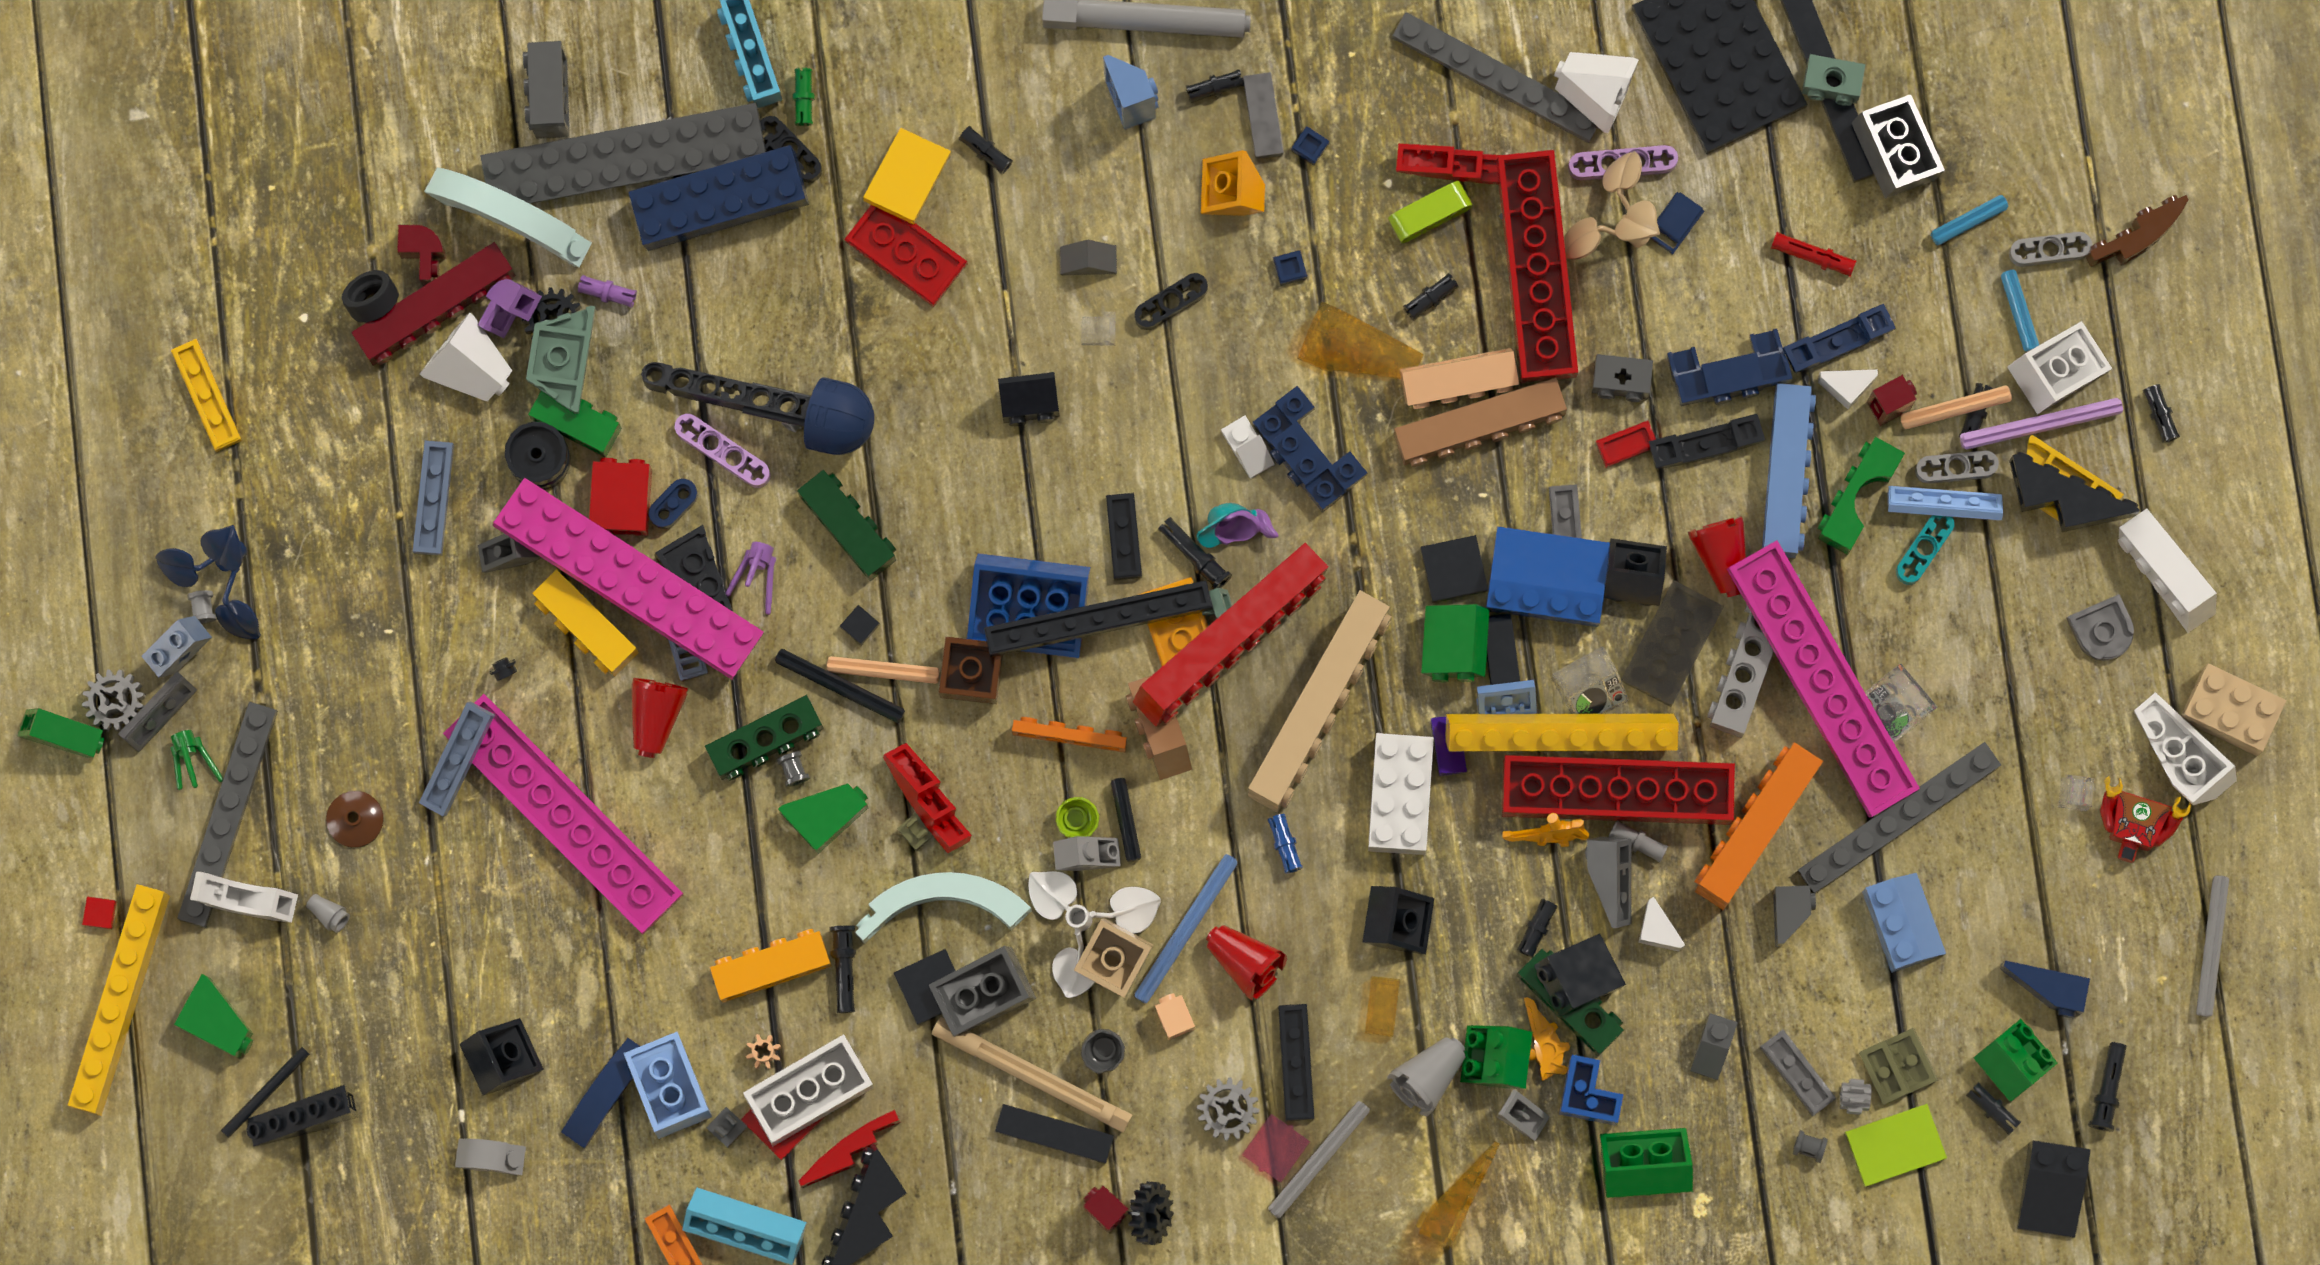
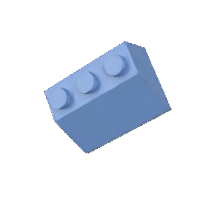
(1131, 92)
(1903, 921)

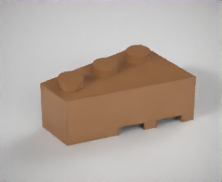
(1164, 743)

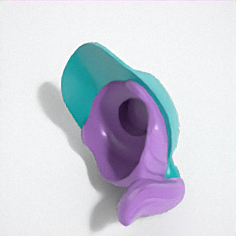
(1234, 523)

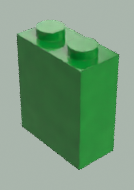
(1455, 642)

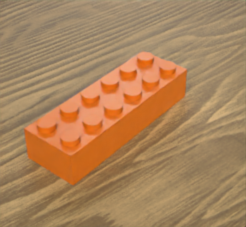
(1756, 829)

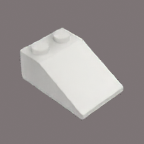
(2059, 367)

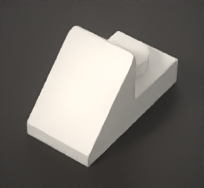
(1247, 447)

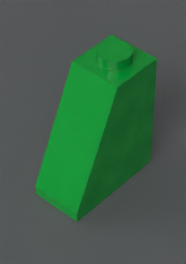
(60, 733)
(825, 814)
(214, 1019)

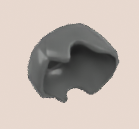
(1102, 1050)

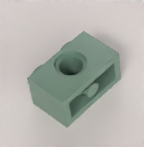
(1848, 73)

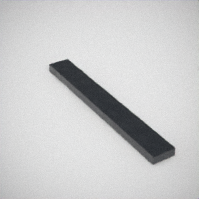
(1813, 40)
(1098, 618)

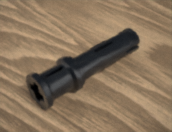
(1204, 563)
(843, 955)
(2106, 1098)

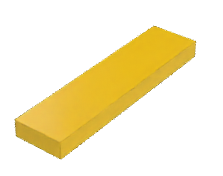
(206, 395)

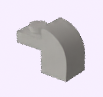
(490, 1156)

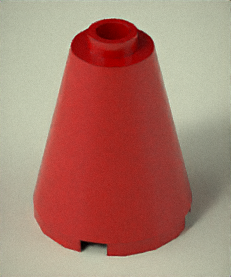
(1719, 548)
(654, 713)
(1246, 960)

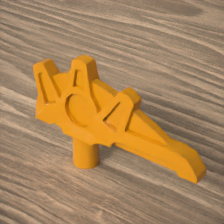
(1553, 832)
(1547, 1047)

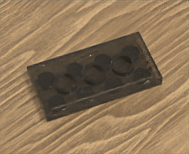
(1672, 643)

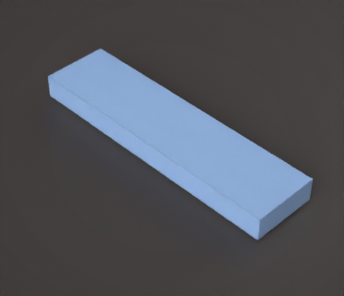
(1945, 503)

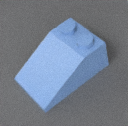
(667, 1085)

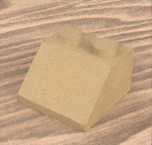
(1113, 957)

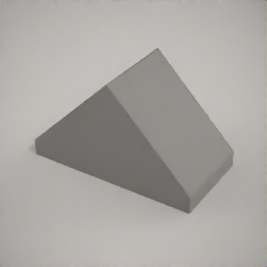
(1523, 1115)

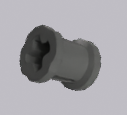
(793, 769)
(1810, 1146)

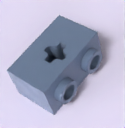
(176, 646)

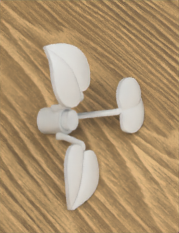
(1053, 893)

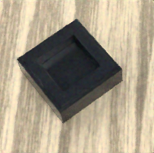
(859, 625)

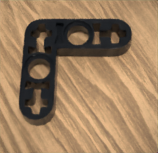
(785, 136)

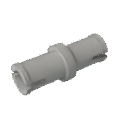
(1639, 841)

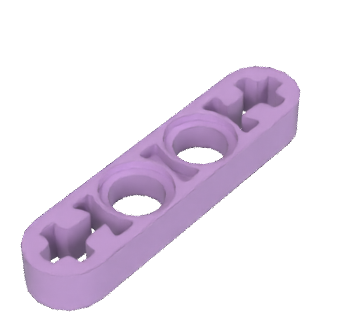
(1658, 167)
(724, 448)

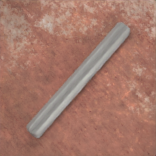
(2212, 946)
(1318, 1159)

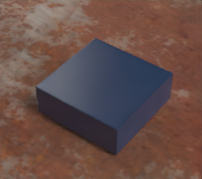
(1310, 146)
(1290, 267)

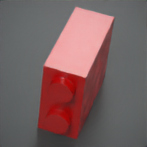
(621, 496)

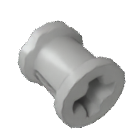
(202, 606)

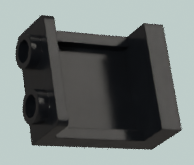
(1579, 974)

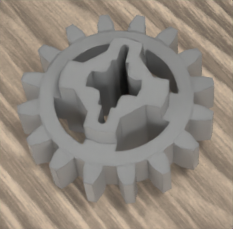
(119, 691)
(1234, 1096)

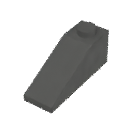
(1611, 874)

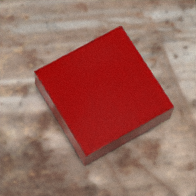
(99, 913)

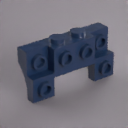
(1732, 376)
(1300, 454)

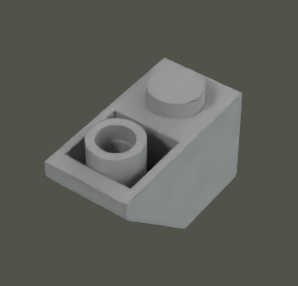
(1086, 853)

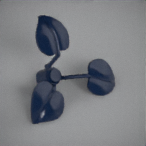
(228, 553)

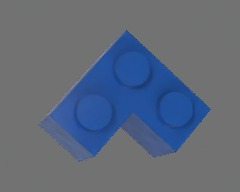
(1582, 1099)

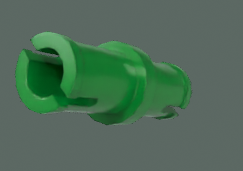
(803, 96)

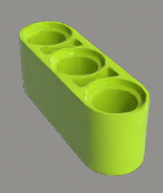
(1430, 212)

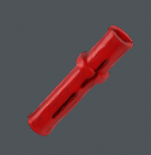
(1813, 254)

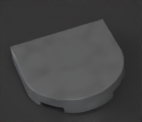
(2103, 629)

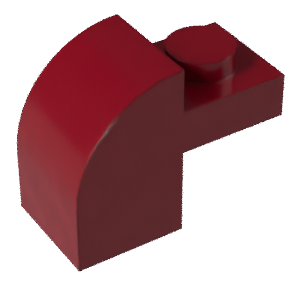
(421, 244)

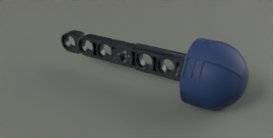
(834, 417)

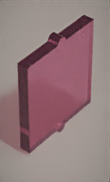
(1276, 1148)

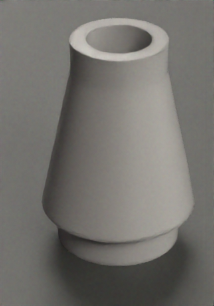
(328, 913)

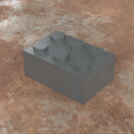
(547, 89)
(1897, 146)

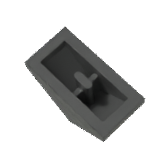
(1088, 258)

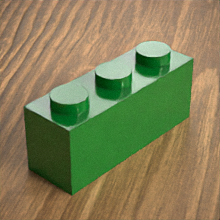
(588, 428)

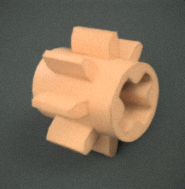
(761, 1044)

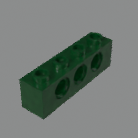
(748, 735)
(1595, 1039)

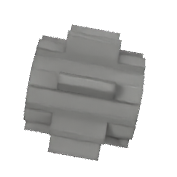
(1855, 1096)

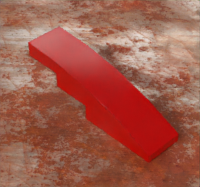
(1447, 163)
(926, 798)
(840, 1156)

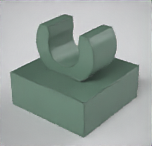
(1220, 601)

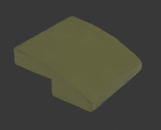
(1898, 1066)

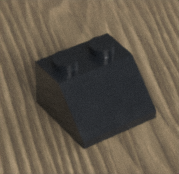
(1028, 398)
(1635, 572)
(1398, 919)
(501, 1056)

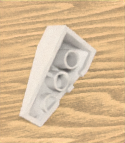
(2187, 757)

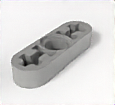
(2028, 245)
(1978, 472)

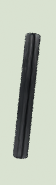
(839, 685)

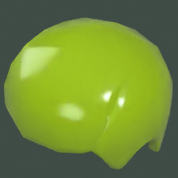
(1077, 817)

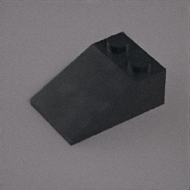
(2053, 1188)

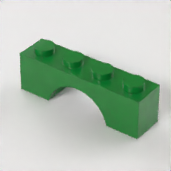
(1877, 465)

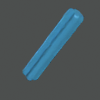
(1969, 220)
(2019, 310)

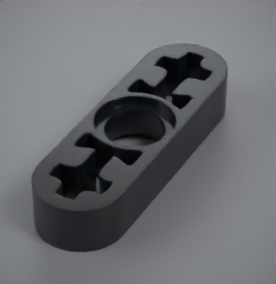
(1149, 304)

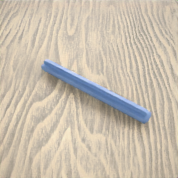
(1186, 928)

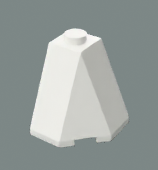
(1596, 84)
(469, 362)

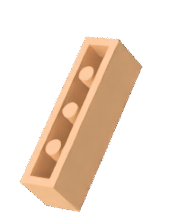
(1459, 377)

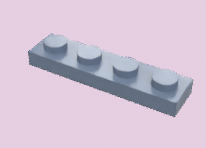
(433, 498)
(456, 758)

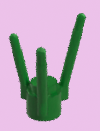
(185, 747)

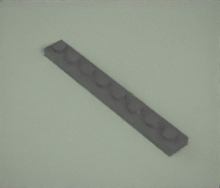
(1493, 76)
(230, 805)
(1899, 818)

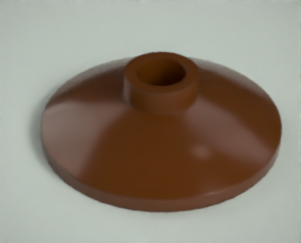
(364, 829)

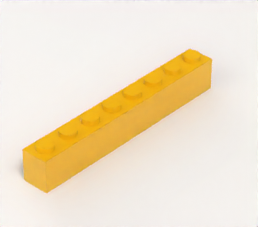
(1561, 732)
(119, 1000)

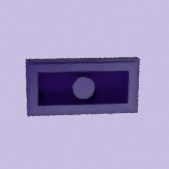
(1447, 761)

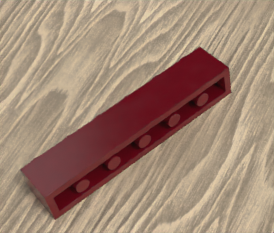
(433, 304)

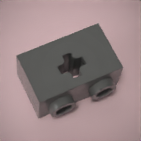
(1637, 376)

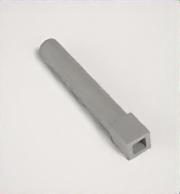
(1145, 17)

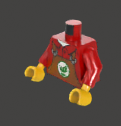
(2137, 820)

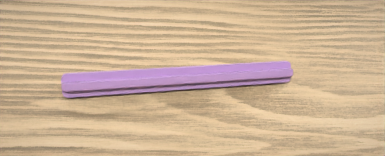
(2041, 423)

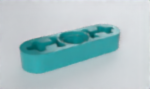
(1920, 569)

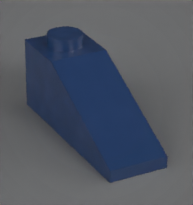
(2055, 989)

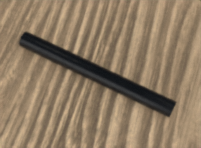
(258, 1099)

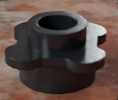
(503, 668)

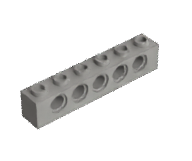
(1736, 720)

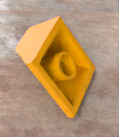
(1231, 185)

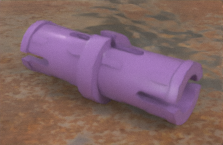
(607, 291)

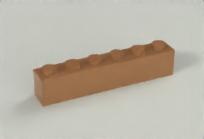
(1480, 422)

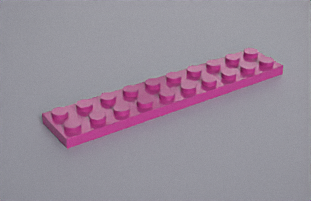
(628, 578)
(1823, 679)
(572, 822)

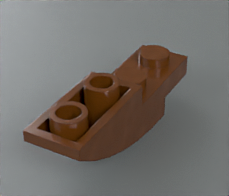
(2148, 229)

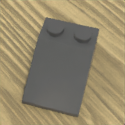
(982, 991)

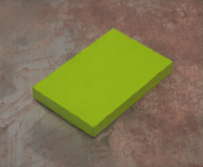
(1895, 1145)

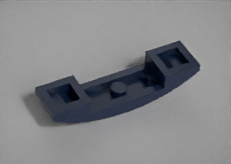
(1839, 339)
(600, 1097)

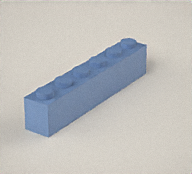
(1787, 467)

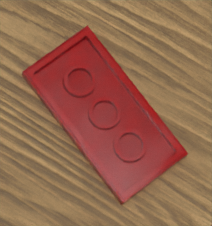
(906, 253)

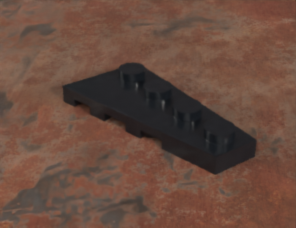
(694, 563)

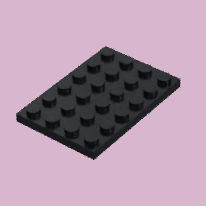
(1720, 66)

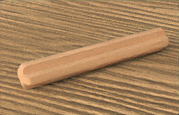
(1956, 407)
(883, 669)

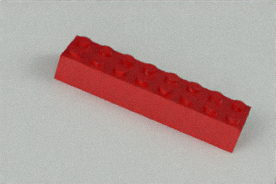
(1537, 266)
(1230, 635)
(1618, 790)

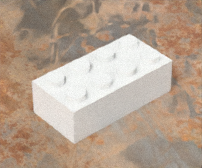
(1400, 794)
(808, 1090)

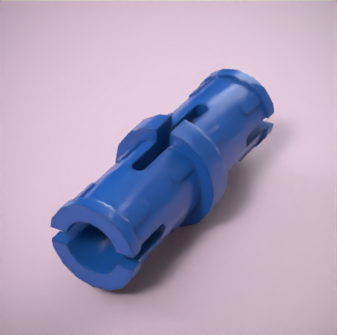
(1285, 843)

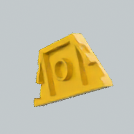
(2045, 454)

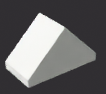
(1847, 385)
(1658, 929)

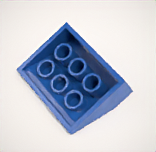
(1548, 576)
(1022, 589)

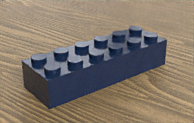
(718, 198)

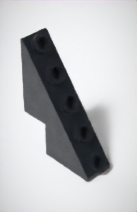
(2074, 501)
(303, 1116)
(861, 1224)

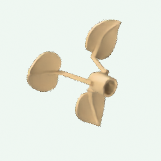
(1635, 226)

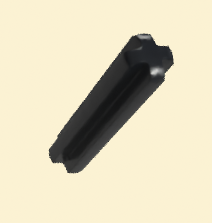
(1125, 819)

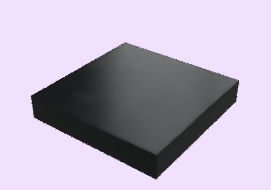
(1454, 569)
(915, 982)

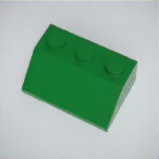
(1646, 1162)

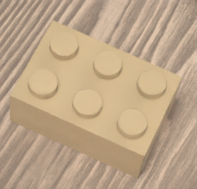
(2233, 709)

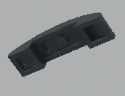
(1706, 443)

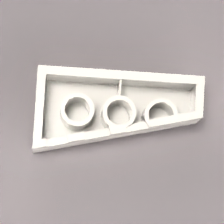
(2168, 570)

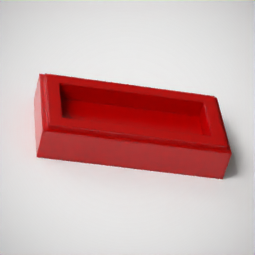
(1625, 444)

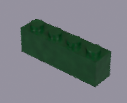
(847, 525)

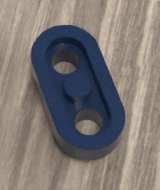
(670, 502)

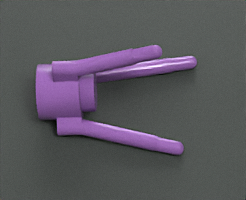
(758, 558)

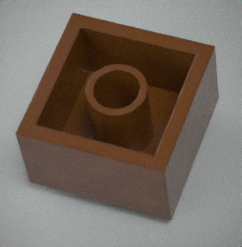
(969, 671)

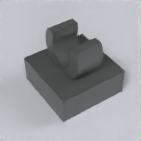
(727, 1127)

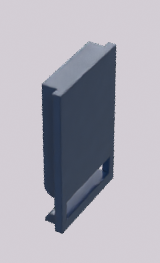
(1677, 220)

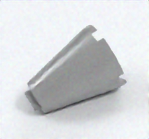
(1428, 1075)

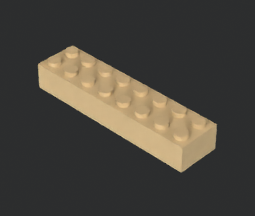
(1319, 700)

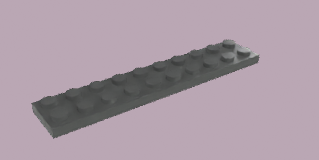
(626, 155)

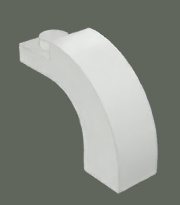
(243, 898)

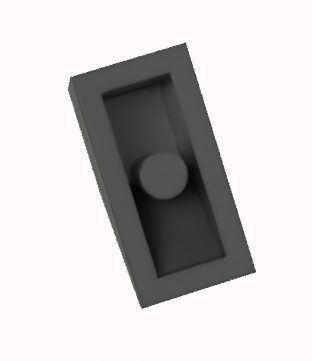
(504, 553)
(1791, 909)
(1713, 1046)

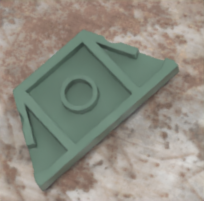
(561, 356)

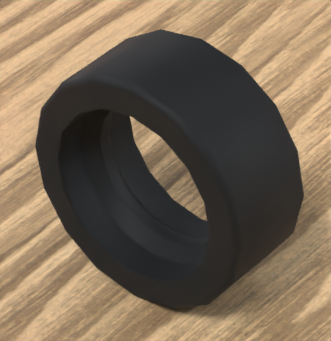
(364, 286)

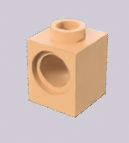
(1174, 1016)

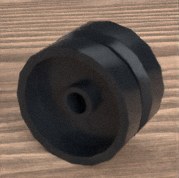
(529, 441)

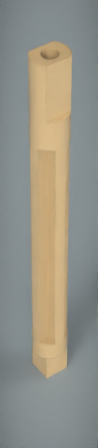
(1034, 1076)

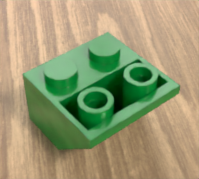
(1496, 1056)
(2015, 1060)

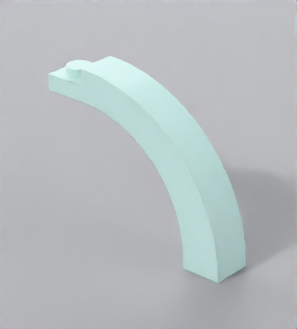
(509, 211)
(941, 887)

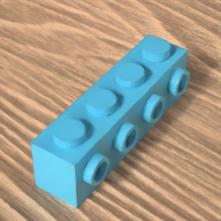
(752, 54)
(744, 1226)

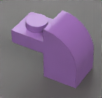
(506, 303)

